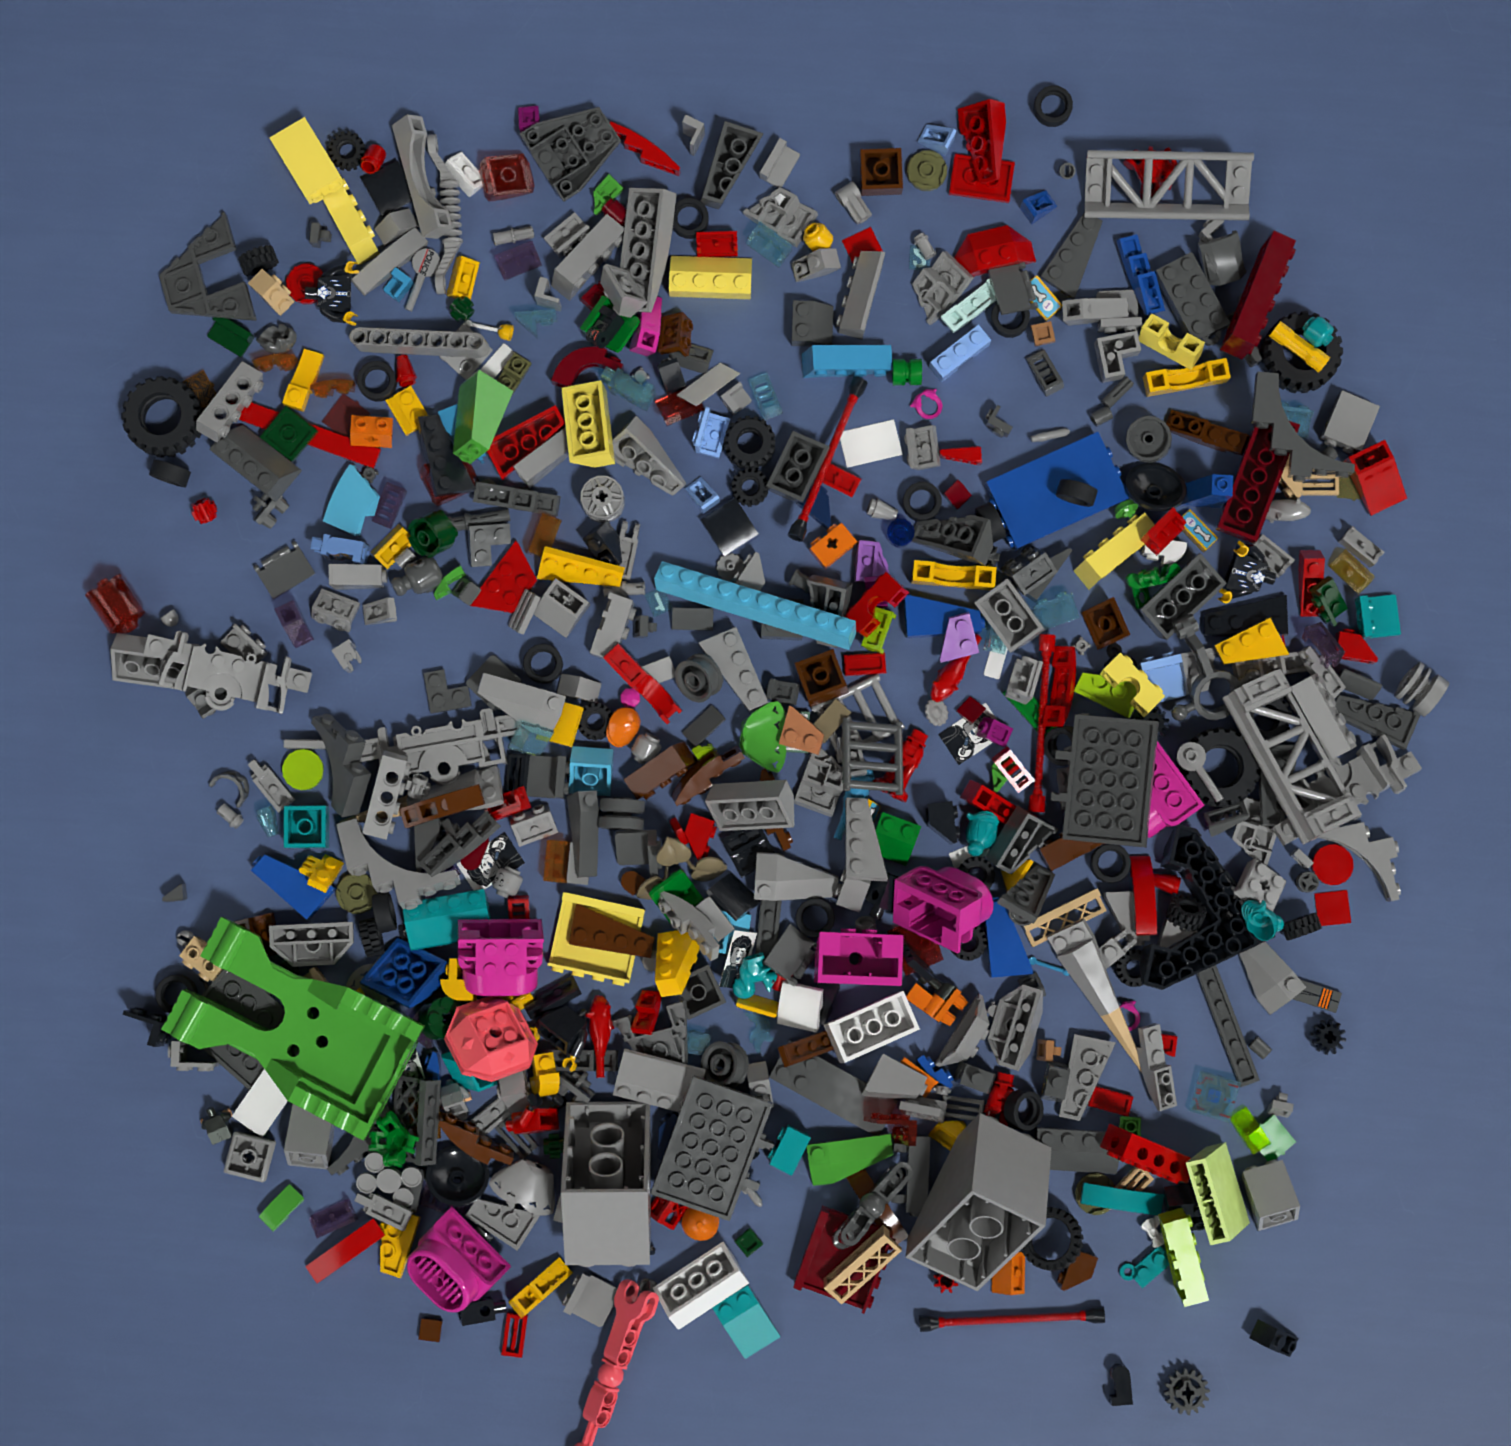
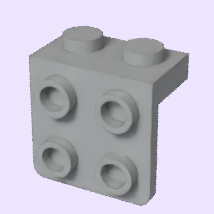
(1130, 324)
(178, 1053)
(590, 1299)

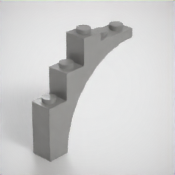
(1374, 854)
(384, 876)

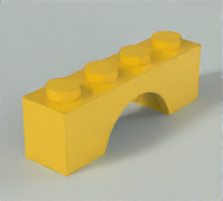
(1171, 381)
(953, 576)

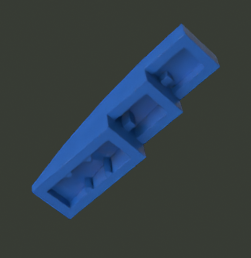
(1140, 276)

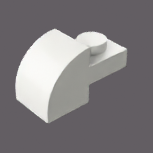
(1169, 554)

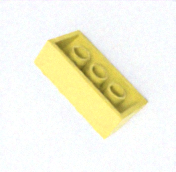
(710, 277)
(588, 424)

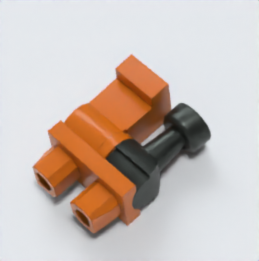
(939, 1002)

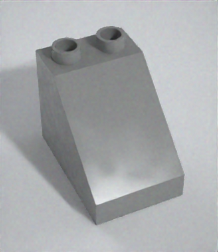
(606, 1184)
(982, 1203)

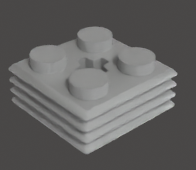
(1260, 884)
(238, 1164)

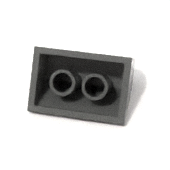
(797, 467)

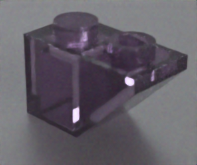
(294, 624)

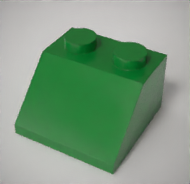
(896, 838)

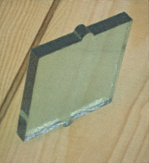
(530, 739)

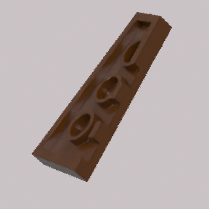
(605, 934)

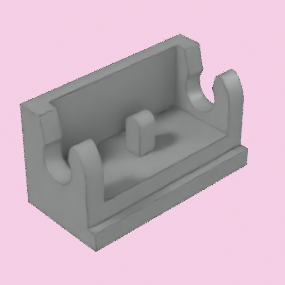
(1361, 547)
(1276, 558)
(345, 653)
(1023, 679)

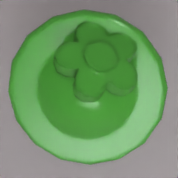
(1126, 509)

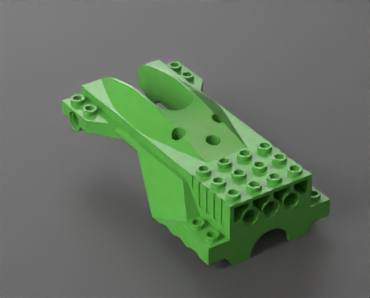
(336, 1082)

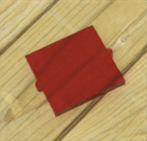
(340, 415)

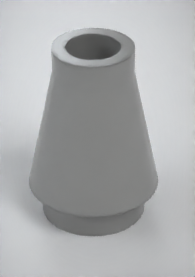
(881, 510)

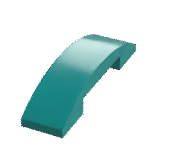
(1121, 1199)

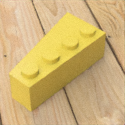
(351, 224)

